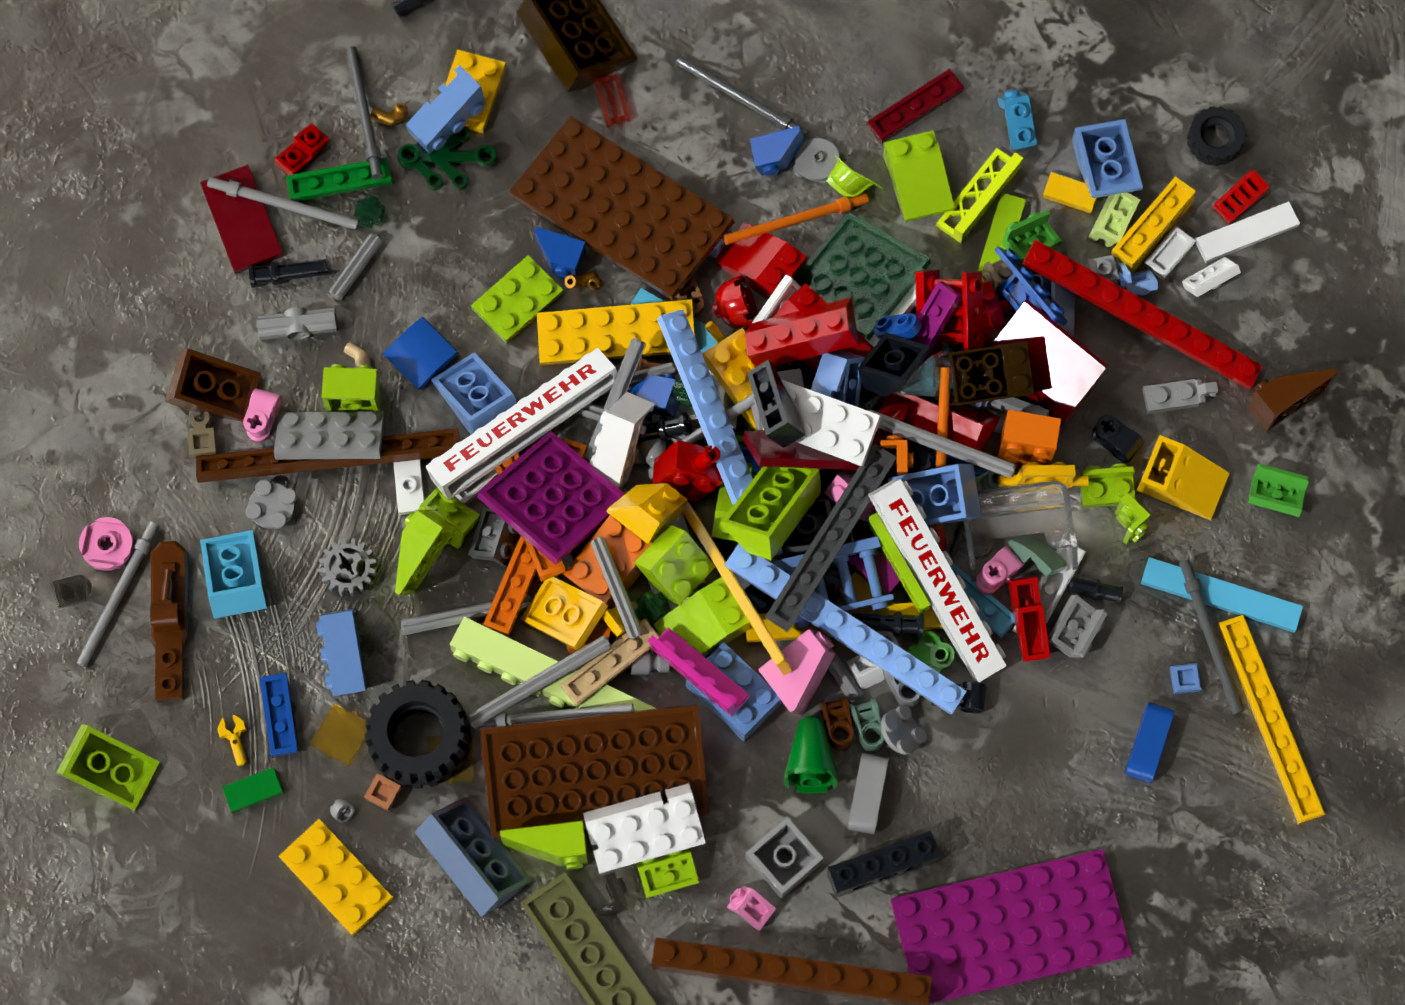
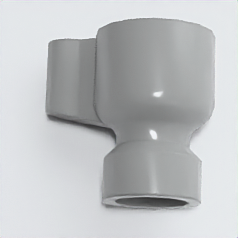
(648, 452)
(648, 663)

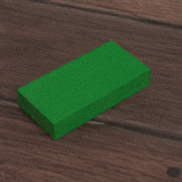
(252, 790)

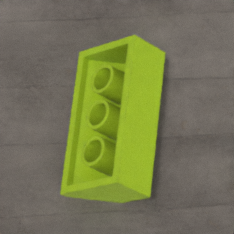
(772, 508)

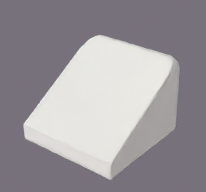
(865, 672)

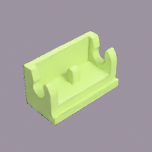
(1114, 218)

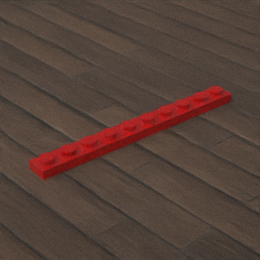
(1142, 314)

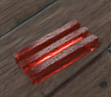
(616, 119)

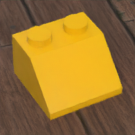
(648, 509)

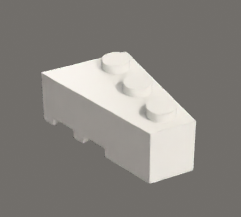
(619, 437)

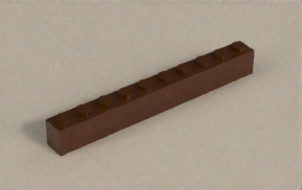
(791, 972)

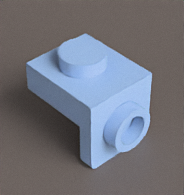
(1137, 283)

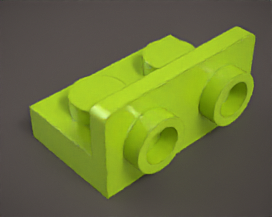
(1107, 485)
(453, 511)
(1134, 516)
(667, 873)

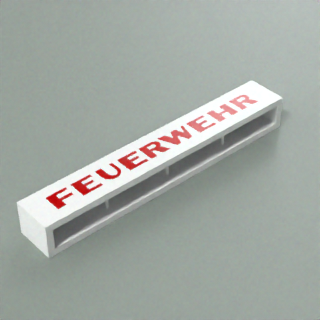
(522, 424)
(937, 579)

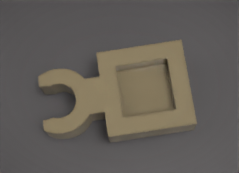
(202, 439)

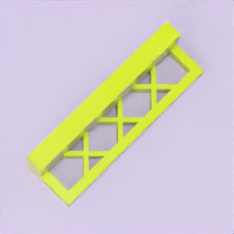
(999, 181)

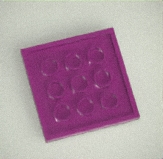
(551, 497)

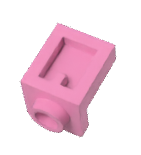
(751, 906)

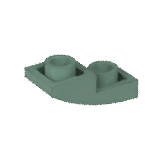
(1031, 548)

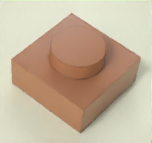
(382, 792)

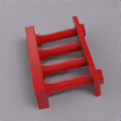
(971, 311)

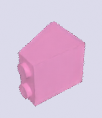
(809, 659)

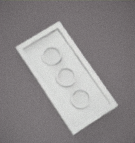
(833, 424)

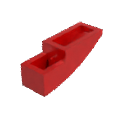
(1029, 618)

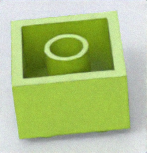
(351, 389)
(674, 564)

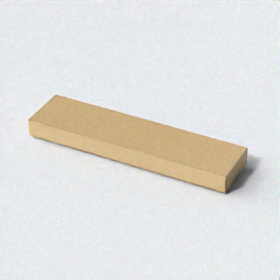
(607, 665)

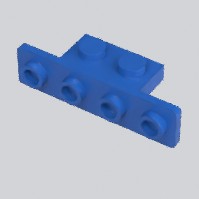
(1022, 287)

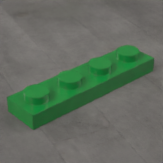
(336, 180)

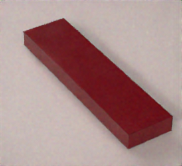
(915, 106)

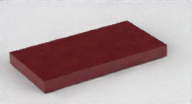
(242, 223)
(796, 455)

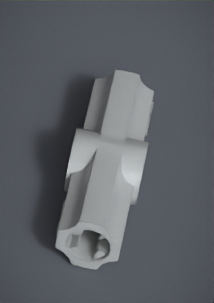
(297, 323)

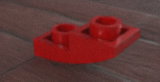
(303, 151)

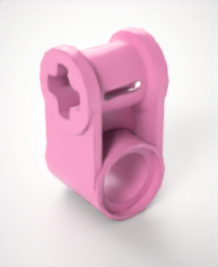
(262, 410)
(998, 571)

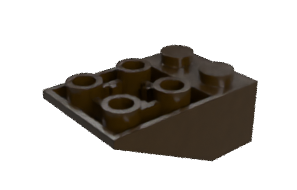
(991, 373)

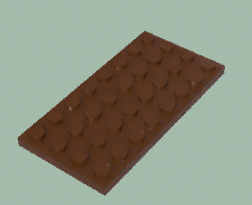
(621, 207)
(581, 764)

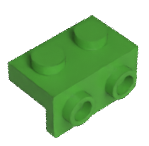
(1022, 234)
(1278, 490)

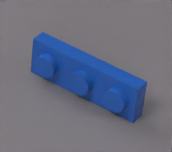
(278, 715)

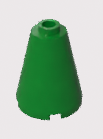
(811, 758)

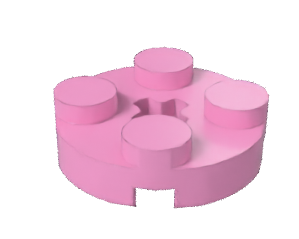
(115, 556)

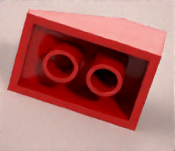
(761, 261)

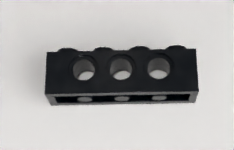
(883, 864)

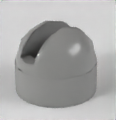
(346, 814)

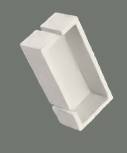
(644, 828)

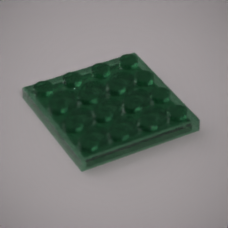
(865, 266)

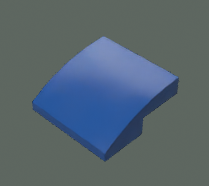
(420, 353)

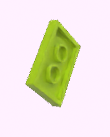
(517, 299)

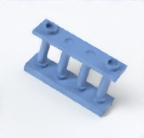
(866, 550)

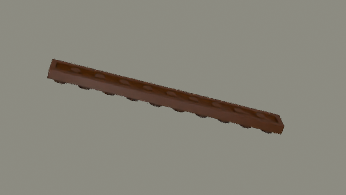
(263, 463)

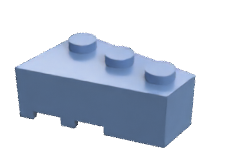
(447, 112)
(839, 376)
(342, 652)

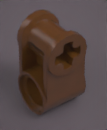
(838, 718)

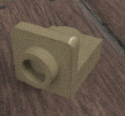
(996, 273)

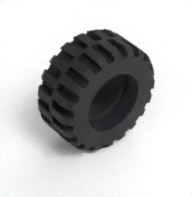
(398, 705)

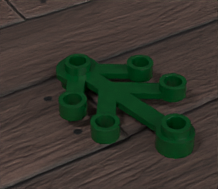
(443, 158)

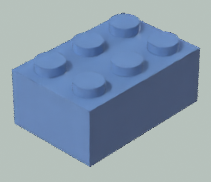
(756, 709)

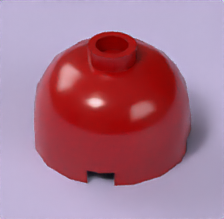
(735, 304)

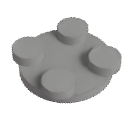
(816, 159)
(271, 505)
(901, 730)

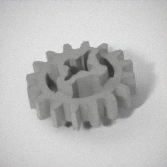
(354, 560)

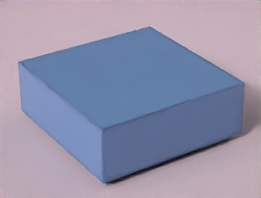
(1185, 678)

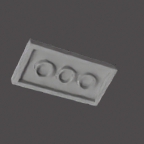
(329, 435)

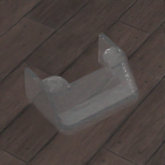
(1021, 512)

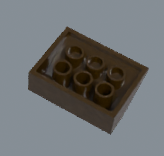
(576, 39)

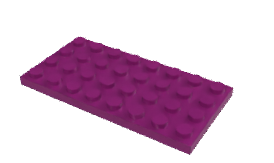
(1012, 926)

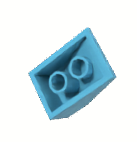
(233, 574)

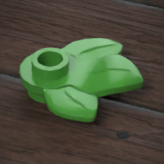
(927, 651)

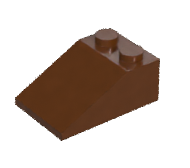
(211, 385)
(1287, 394)

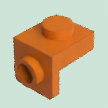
(904, 458)

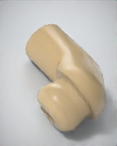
(361, 356)

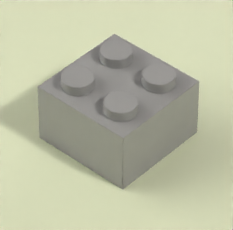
(784, 857)

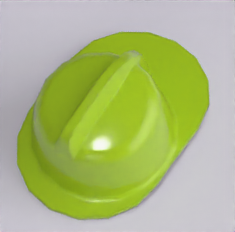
(848, 181)

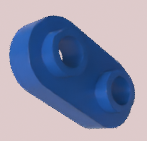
(899, 325)

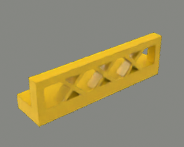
(1154, 224)

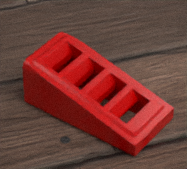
(1250, 183)

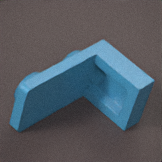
(1018, 118)

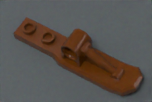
(169, 617)

